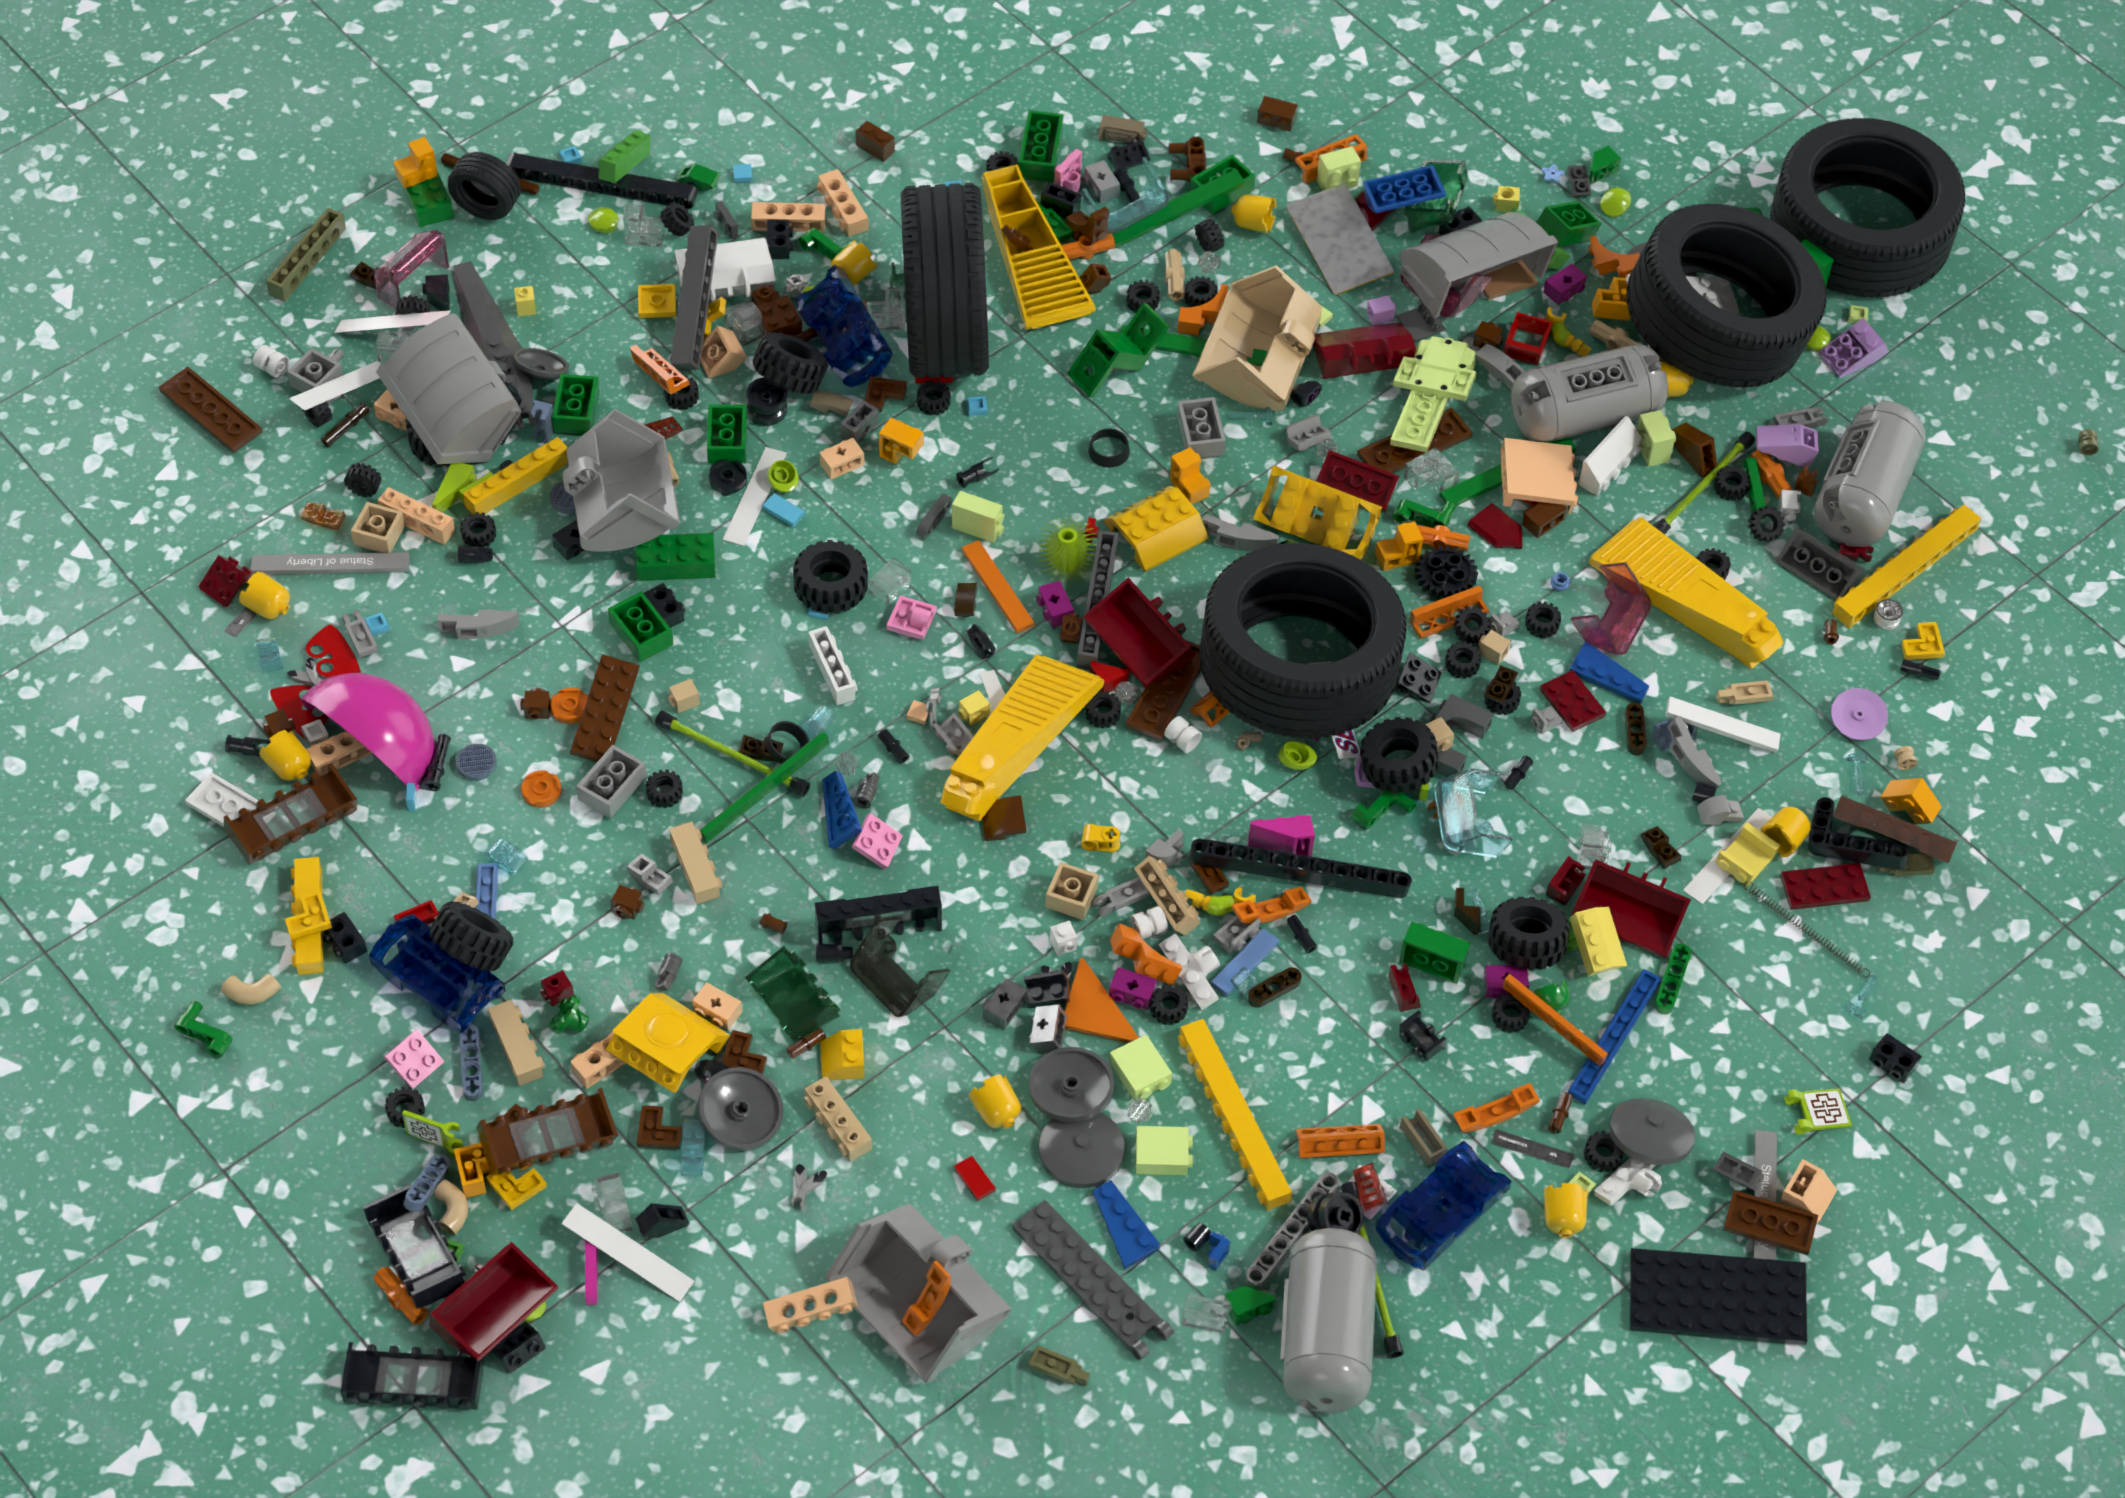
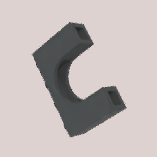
(1464, 716)

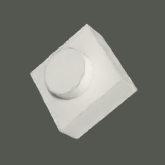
(314, 732)

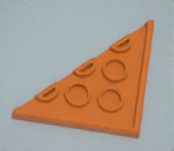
(1093, 1009)

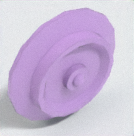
(1859, 714)

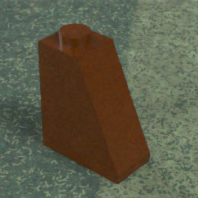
(1695, 448)

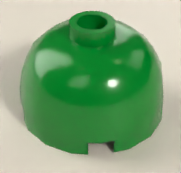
(1555, 996)

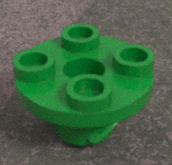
(569, 1016)

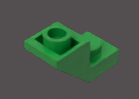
(701, 176)

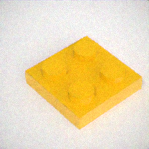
(656, 301)

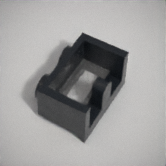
(1421, 1037)

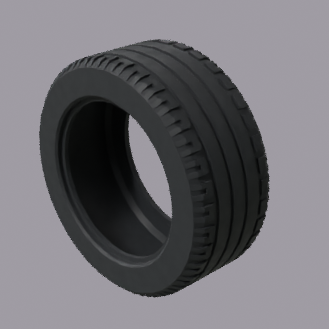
(1887, 159)
(944, 280)
(1704, 337)
(1297, 696)

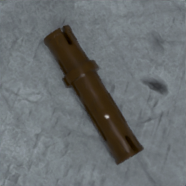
(351, 419)

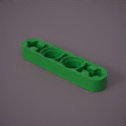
(1755, 488)
(1671, 978)

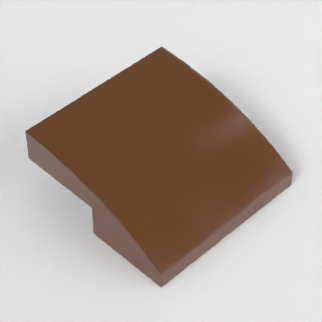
(1004, 819)

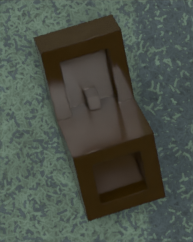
(1468, 915)

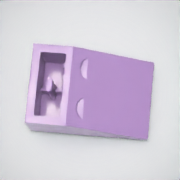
(1854, 349)
(1788, 442)

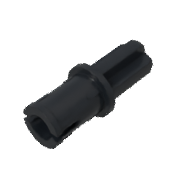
(1920, 669)
(893, 746)
(1518, 772)
(1301, 934)

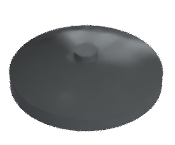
(1071, 1084)
(740, 1109)
(1652, 1131)
(1082, 1151)

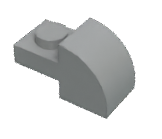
(1719, 809)
(1167, 850)
(647, 874)

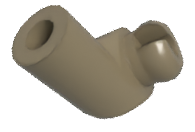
(1247, 738)

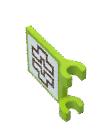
(1820, 1109)
(432, 1131)

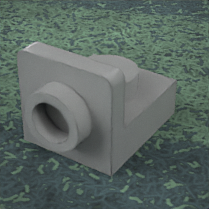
(1503, 624)
(1545, 719)

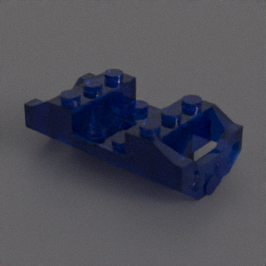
(828, 311)
(451, 990)
(1459, 1184)

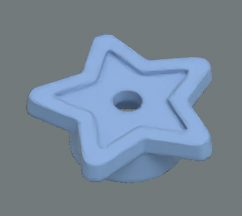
(1552, 174)

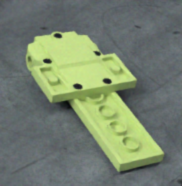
(1434, 375)

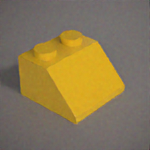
(843, 1055)

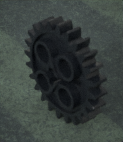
(1445, 571)

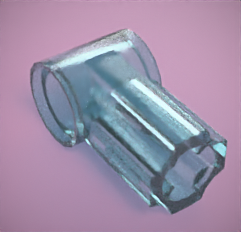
(818, 722)

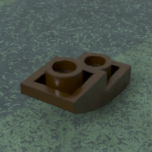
(364, 274)
(965, 599)
(1501, 684)
(757, 749)
(1660, 848)

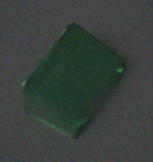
(1441, 210)
(793, 994)

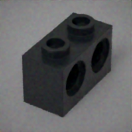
(1462, 219)
(779, 239)
(666, 604)
(347, 936)
(1897, 1054)

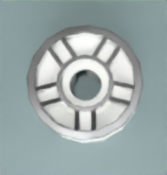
(1888, 614)

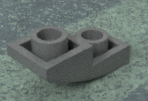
(1578, 181)

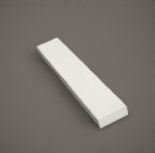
(1723, 724)

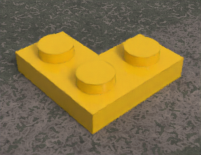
(716, 310)
(1927, 646)
(314, 918)
(517, 1191)

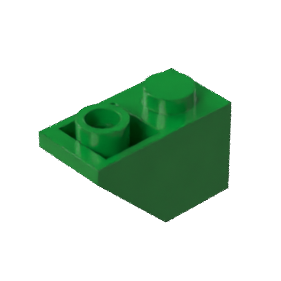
(1604, 163)
(1248, 1303)

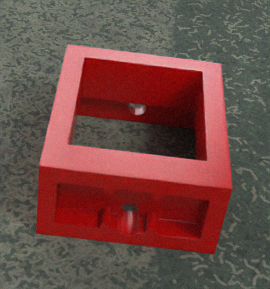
(1523, 351)

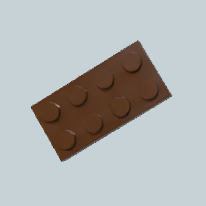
(1770, 1222)

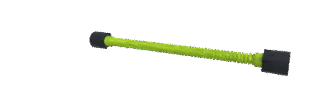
(1744, 442)
(670, 722)
(1392, 1342)

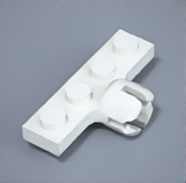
(1194, 969)
(1630, 1175)

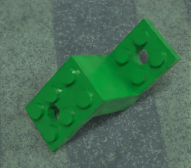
(1118, 350)

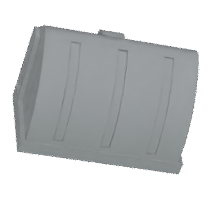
(1475, 250)
(451, 392)
(620, 484)
(888, 1273)

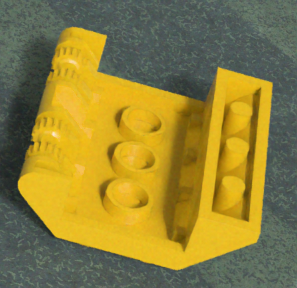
(1159, 527)

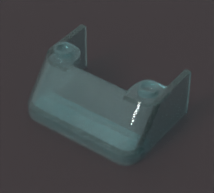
(1153, 199)
(1458, 814)

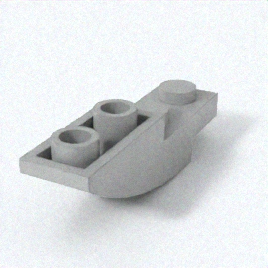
(1499, 365)
(1240, 538)
(486, 624)
(1694, 762)

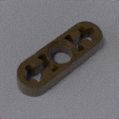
(1631, 735)
(1270, 995)

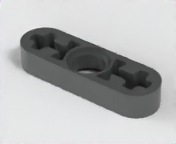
(934, 516)

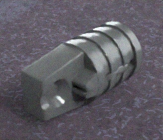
(866, 790)
(668, 971)

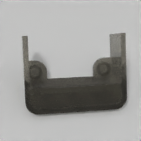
(885, 978)

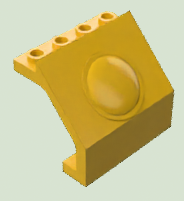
(664, 1039)

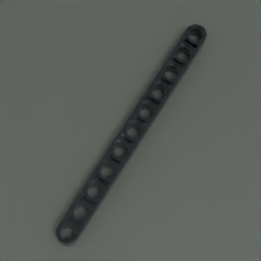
(587, 179)
(1292, 863)

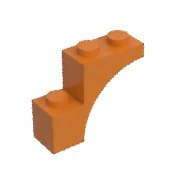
(1608, 261)
(1193, 318)
(1146, 960)

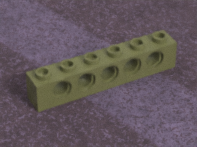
(306, 254)

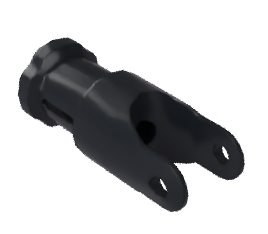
(974, 473)
(245, 745)

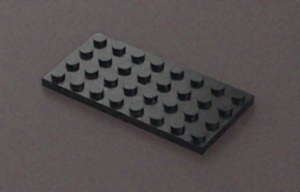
(1718, 1296)

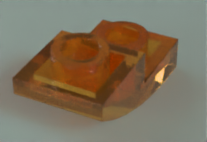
(321, 516)

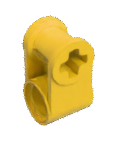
(1099, 838)

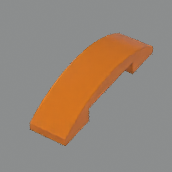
(1272, 909)
(1498, 1110)
(929, 1301)

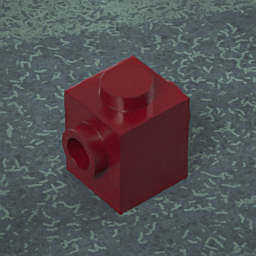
(556, 988)

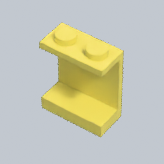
(1748, 854)

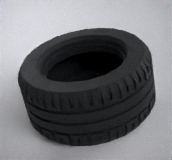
(484, 186)

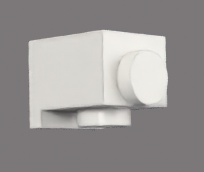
(1789, 504)

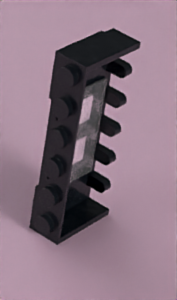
(863, 912)
(415, 1248)
(411, 1378)

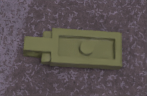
(1917, 865)
(1058, 1366)

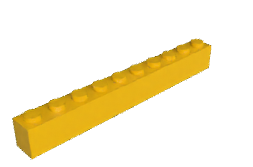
(1906, 565)
(1235, 1115)

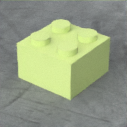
(1339, 168)
(1656, 438)

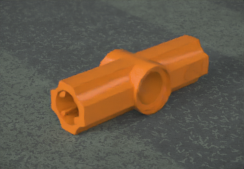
(1085, 249)
(1771, 473)
(1443, 536)
(398, 1296)

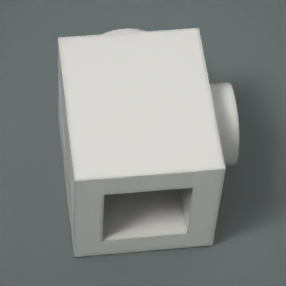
(1063, 938)

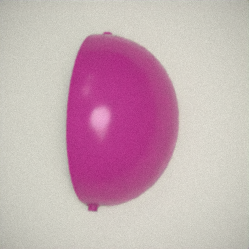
(379, 718)

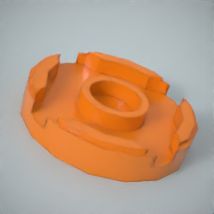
(568, 705)
(541, 789)

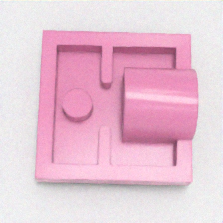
(1069, 171)
(911, 617)
(877, 841)
(414, 1059)

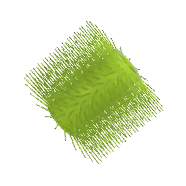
(1067, 549)

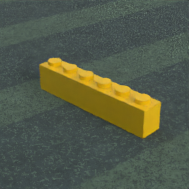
(516, 477)
(309, 948)

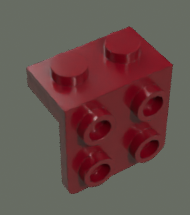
(224, 579)

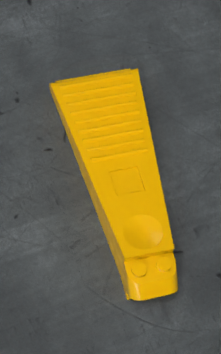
(1040, 278)
(1692, 592)
(1017, 733)

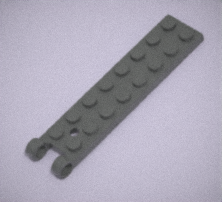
(1090, 1278)

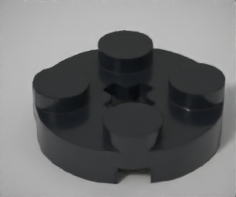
(731, 485)

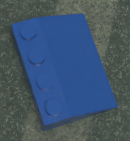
(1403, 189)

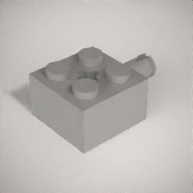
(315, 369)

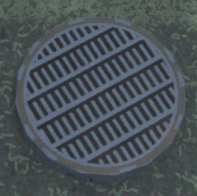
(561, 500)
(476, 761)

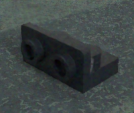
(1128, 155)
(1047, 989)
(519, 1347)

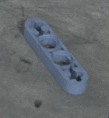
(471, 1062)
(426, 1182)

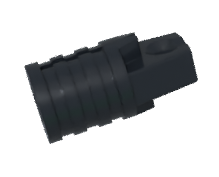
(481, 554)
(981, 642)
(833, 952)

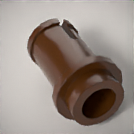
(1831, 635)
(773, 923)

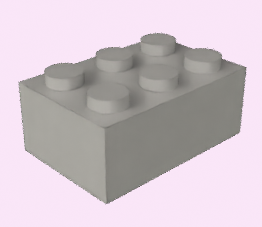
(1201, 426)
(611, 781)

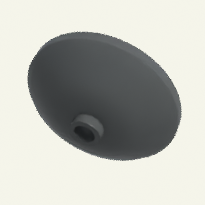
(540, 363)

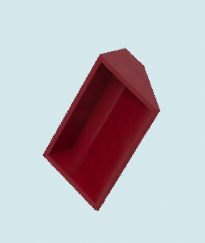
(1363, 349)
(1140, 633)
(1640, 910)
(492, 1302)

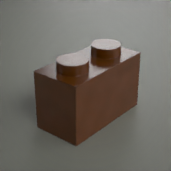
(1277, 113)
(875, 141)
(1543, 517)

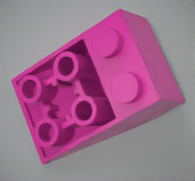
(1283, 834)

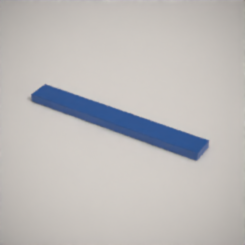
(1615, 1035)

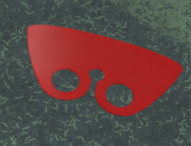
(335, 644)
(289, 700)

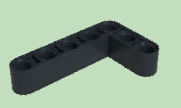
(1846, 846)

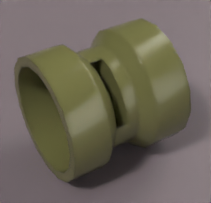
(2088, 442)

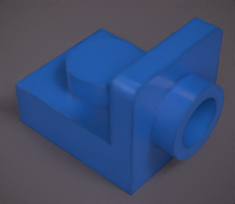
(1219, 1251)

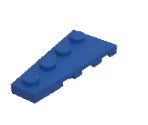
(1604, 672)
(839, 811)
(1129, 1233)

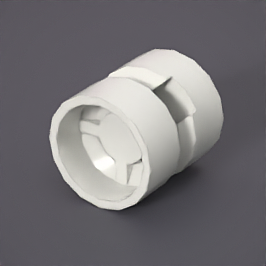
(271, 361)
(1180, 733)
(1151, 922)

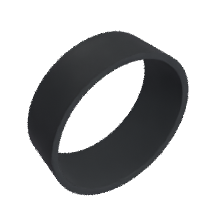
(1109, 461)
(791, 728)

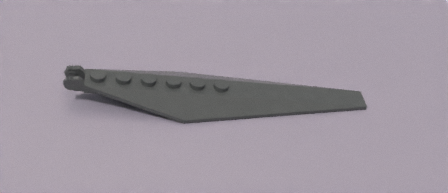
(492, 333)

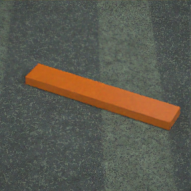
(997, 586)
(1554, 1020)

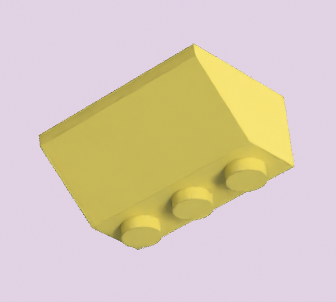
(1597, 940)

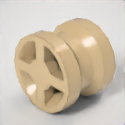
(1905, 758)

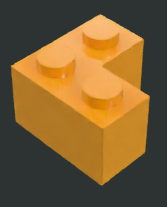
(418, 166)
(1612, 302)
(899, 440)
(1187, 476)
(1401, 550)
(1913, 797)
(471, 1167)

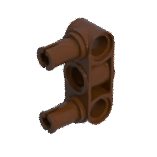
(1196, 158)

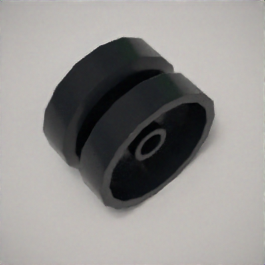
(766, 402)
(1335, 1211)

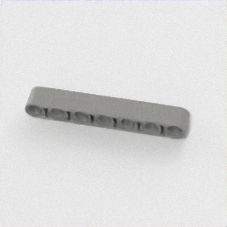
(1286, 1239)

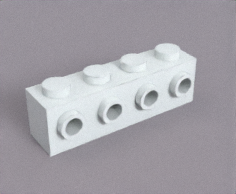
(832, 665)

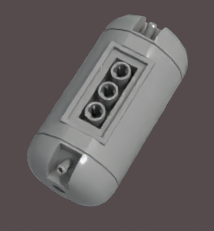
(1588, 393)
(1869, 474)
(1329, 1320)

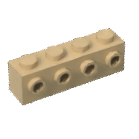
(694, 862)
(1167, 895)
(515, 1042)
(838, 1119)

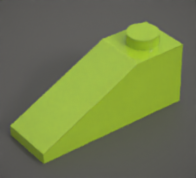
(456, 478)

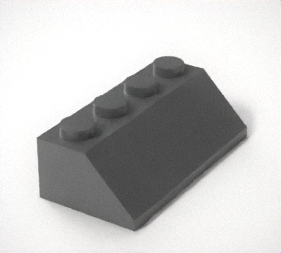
(1819, 564)

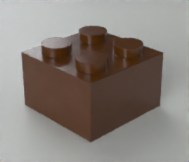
(780, 317)

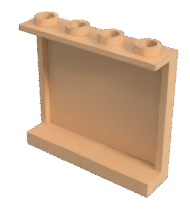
(1538, 472)

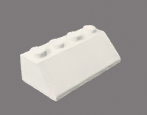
(1610, 457)

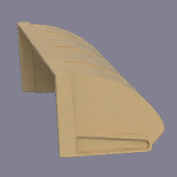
(1262, 314)

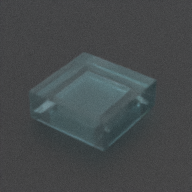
(1244, 981)

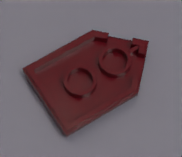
(1497, 528)

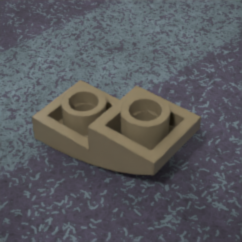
(825, 400)

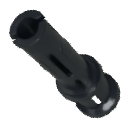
(1126, 184)
(432, 776)

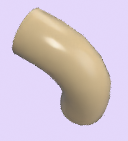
(250, 993)
(456, 1207)

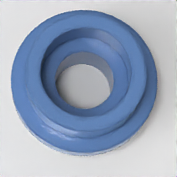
(1560, 577)

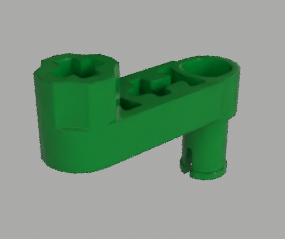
(822, 243)
(1423, 515)
(1369, 816)
(216, 1039)

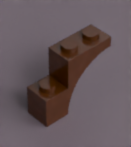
(1092, 227)

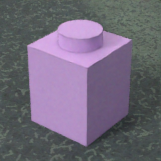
(1381, 310)

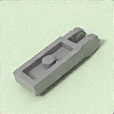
(1806, 417)
(360, 635)
(1121, 896)

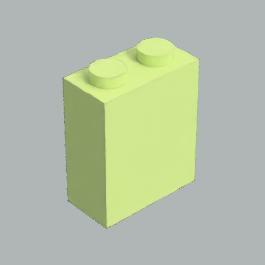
(977, 516)
(1140, 1068)
(1163, 1150)

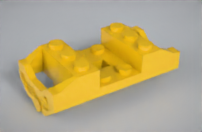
(1298, 503)

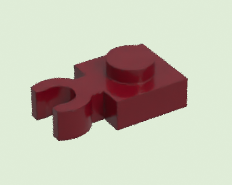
(1855, 552)

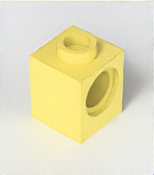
(1506, 198)
(525, 301)
(974, 708)

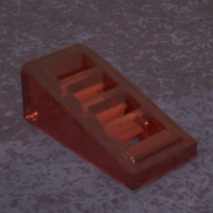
(660, 424)
(1362, 1189)

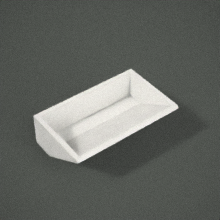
(737, 268)

